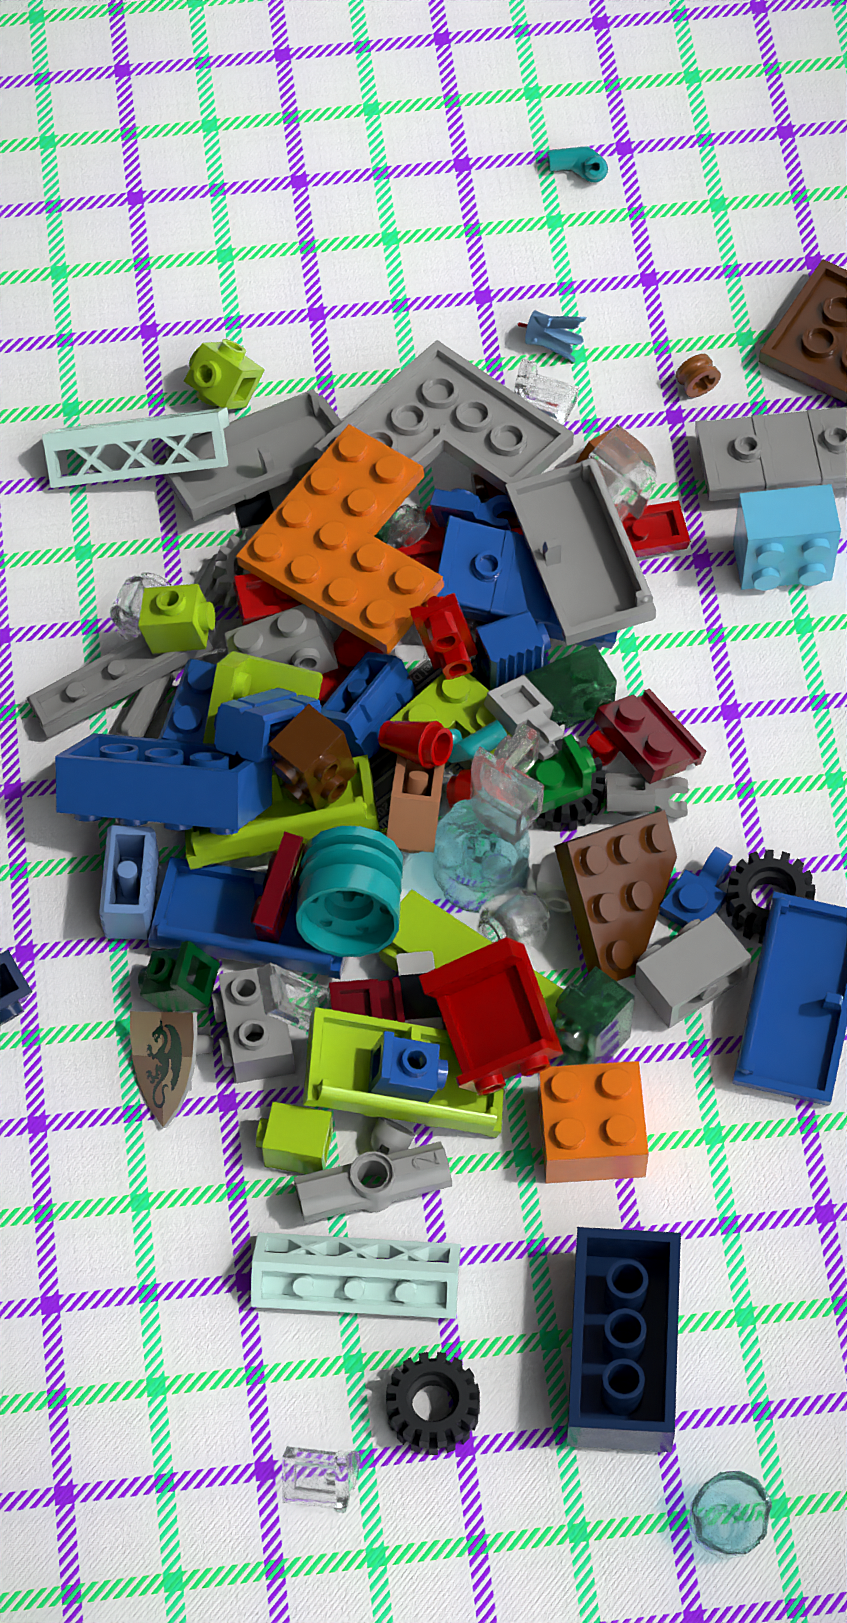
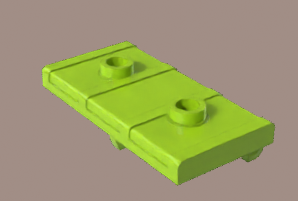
(265, 833)
(340, 1072)

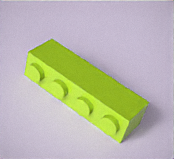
(433, 929)

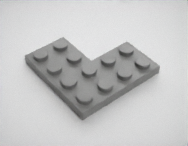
(459, 409)

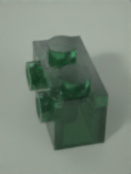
(575, 685)
(593, 1019)

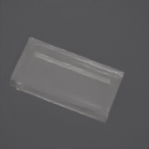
(290, 996)

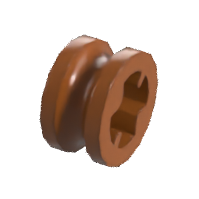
(698, 375)

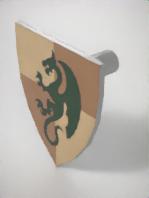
(165, 1058)

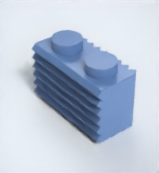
(129, 882)

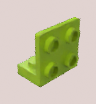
(246, 675)

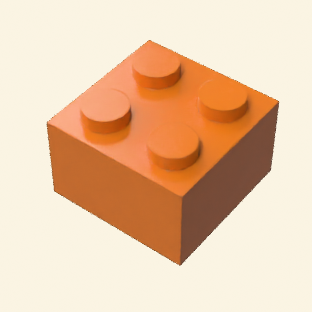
(592, 1122)

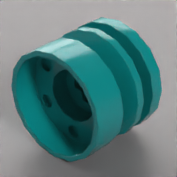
(350, 891)

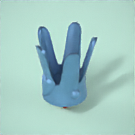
(550, 332)

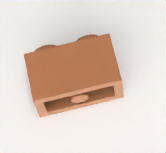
(415, 806)

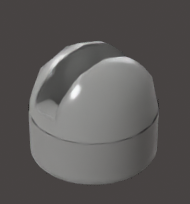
(391, 1136)

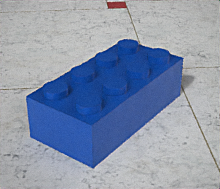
(161, 783)

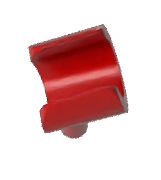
(602, 747)

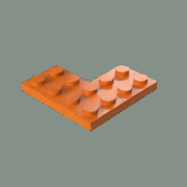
(325, 548)

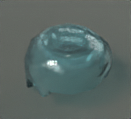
(730, 1514)

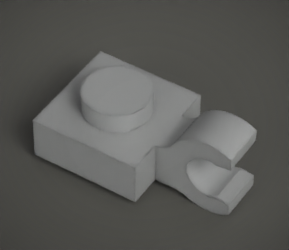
(523, 703)
(633, 795)

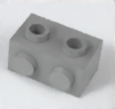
(288, 637)
(691, 969)
(255, 1042)

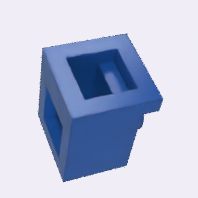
(392, 1069)

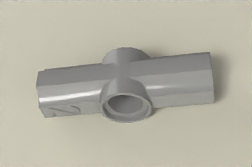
(341, 1191)

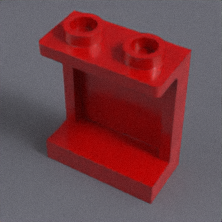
(494, 1015)

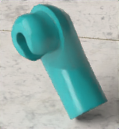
(581, 160)
(486, 737)

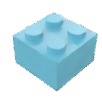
(786, 537)

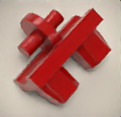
(445, 635)

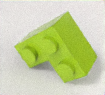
(453, 703)

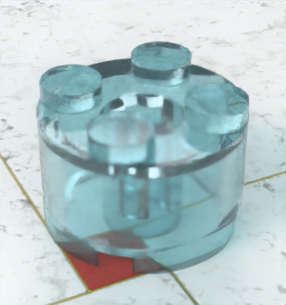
(476, 862)

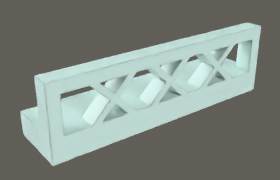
(134, 430)
(355, 1278)

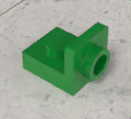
(564, 775)

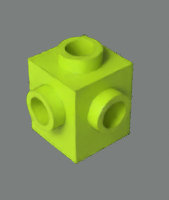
(223, 374)

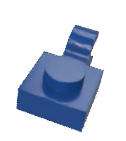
(468, 507)
(699, 895)

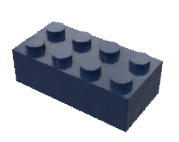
(624, 1340)

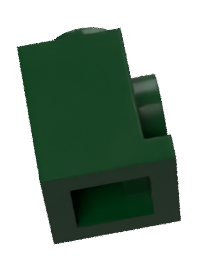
(165, 978)

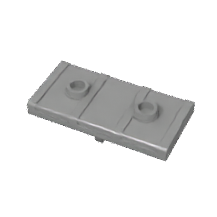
(773, 452)
(261, 454)
(581, 551)

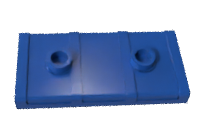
(497, 577)
(214, 913)
(797, 1002)

